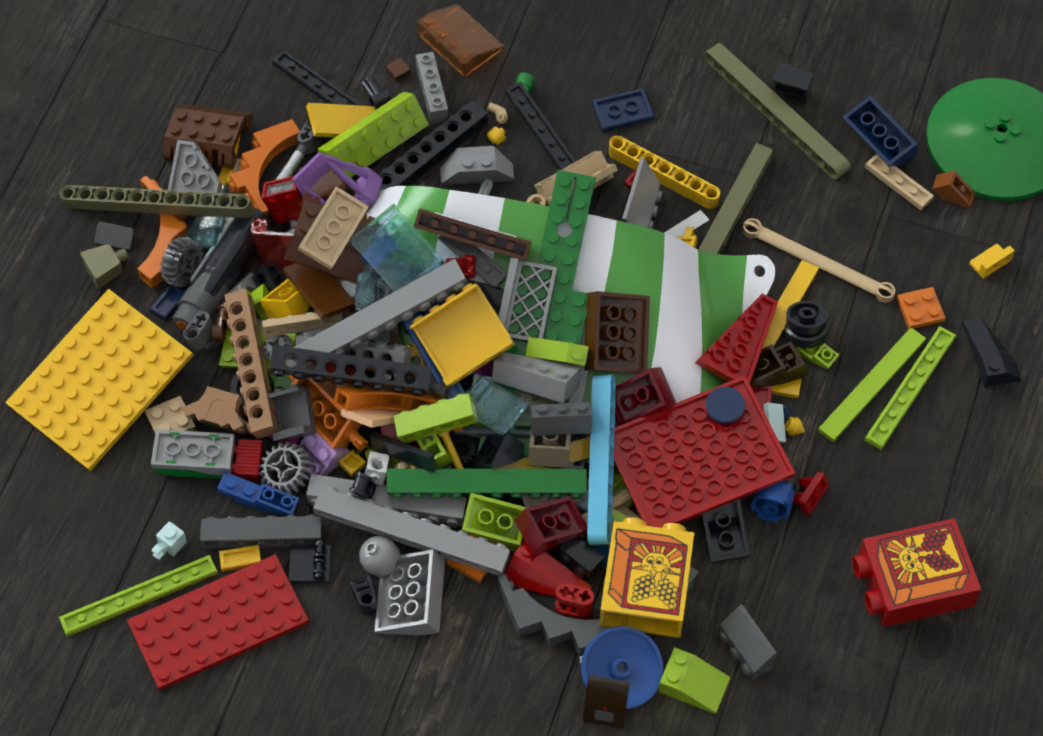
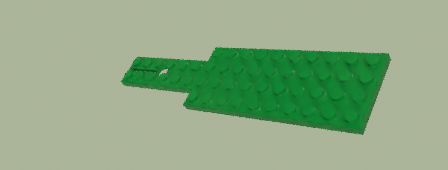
(567, 307)

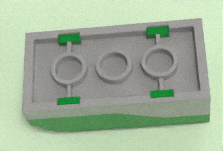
(192, 453)

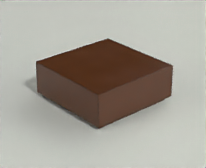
(398, 69)

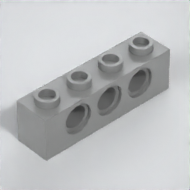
(432, 88)

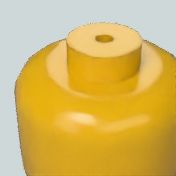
(496, 135)

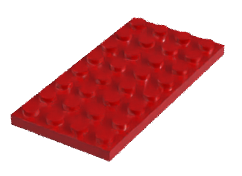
(217, 622)

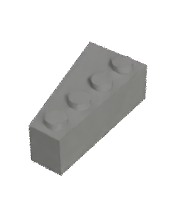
(537, 376)

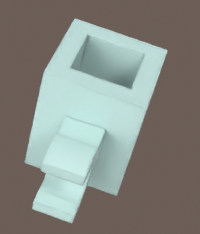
(169, 540)

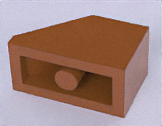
(953, 189)

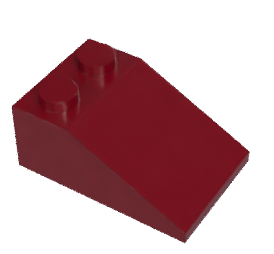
(642, 395)
(550, 524)

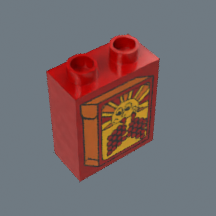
(917, 573)

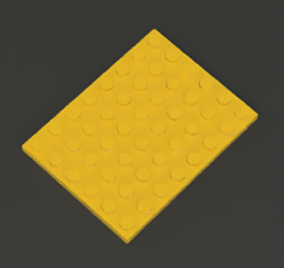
(99, 379)

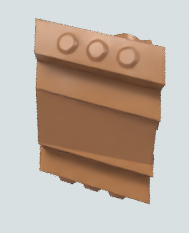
(218, 410)

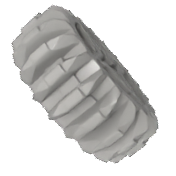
(285, 453)

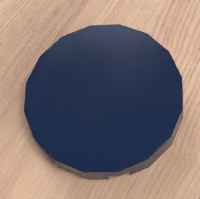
(725, 405)

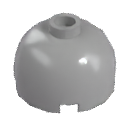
(379, 556)

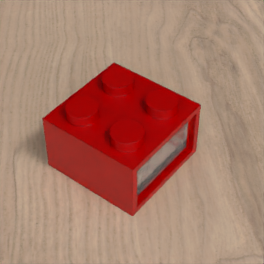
(282, 199)

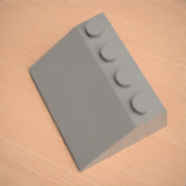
(643, 197)
(411, 595)

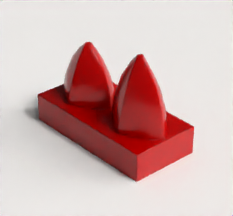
(815, 489)

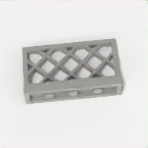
(510, 292)

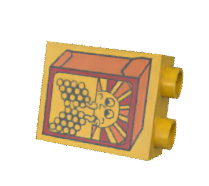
(647, 577)

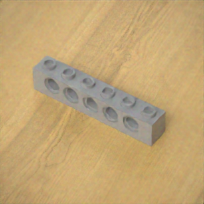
(379, 349)

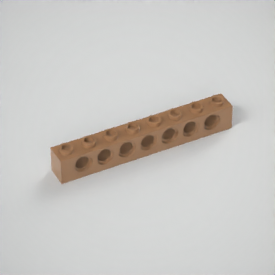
(267, 423)

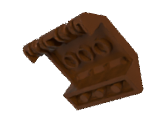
(210, 128)
(348, 263)

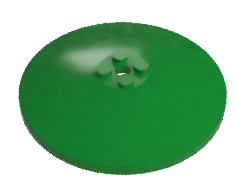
(966, 137)

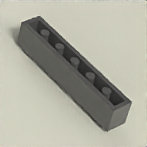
(261, 531)

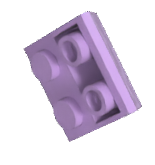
(321, 454)

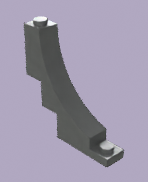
(531, 616)

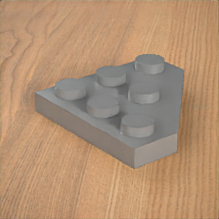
(192, 170)

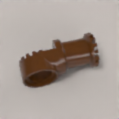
(220, 325)

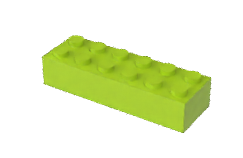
(378, 132)

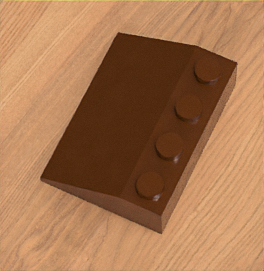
(617, 332)

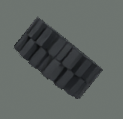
(472, 447)

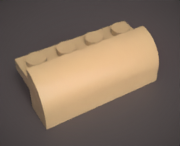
(590, 165)

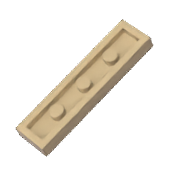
(899, 182)
(296, 324)

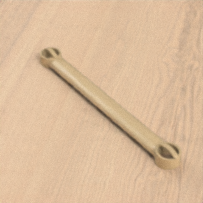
(819, 260)

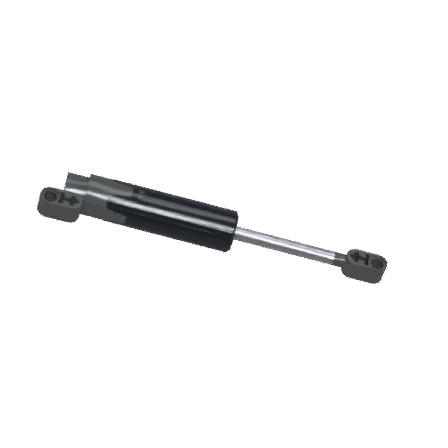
(228, 261)

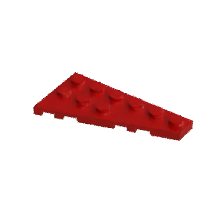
(740, 345)

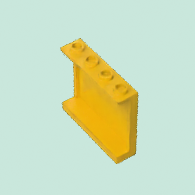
(462, 334)

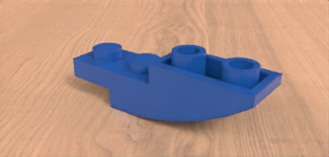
(256, 496)

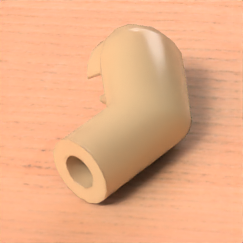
(500, 112)

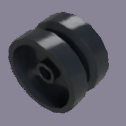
(806, 324)

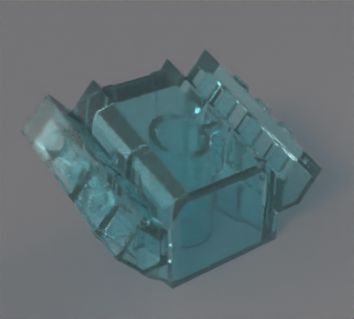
(496, 404)

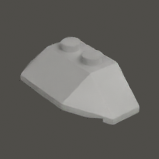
(474, 165)

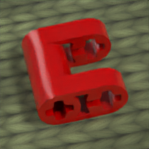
(583, 602)

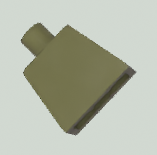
(103, 263)

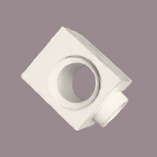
(377, 467)

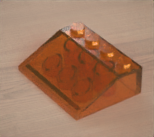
(458, 38)

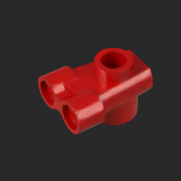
(466, 264)

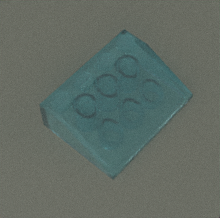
(396, 249)

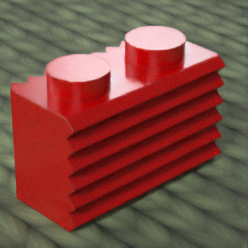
(248, 458)

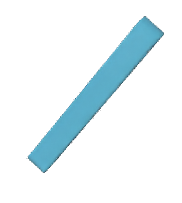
(601, 460)

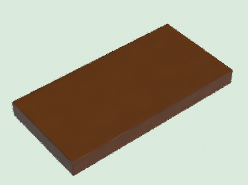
(319, 290)

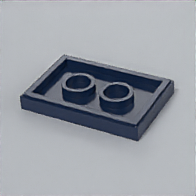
(622, 110)

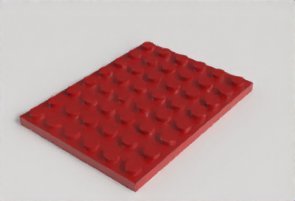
(688, 465)

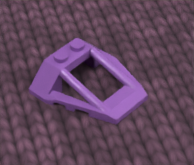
(320, 164)

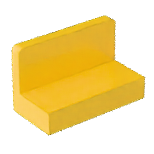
(991, 260)

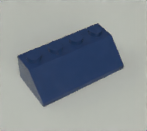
(881, 133)

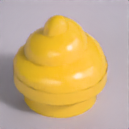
(794, 426)

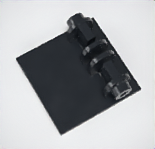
(310, 562)

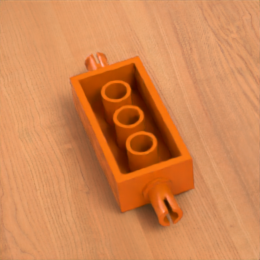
(328, 419)

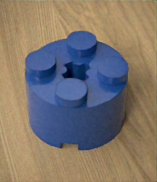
(774, 502)

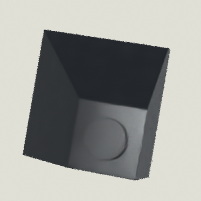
(498, 451)

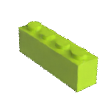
(435, 418)

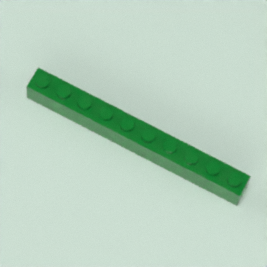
(486, 482)

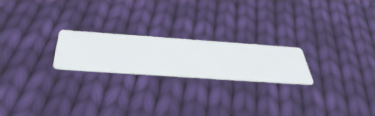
(695, 221)

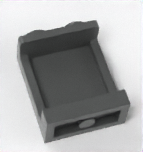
(293, 413)

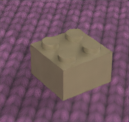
(550, 450)

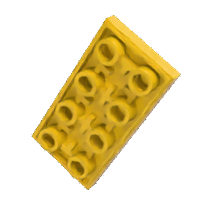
(333, 119)

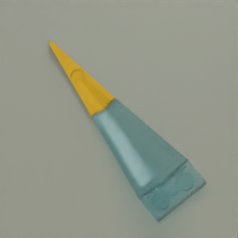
(207, 228)

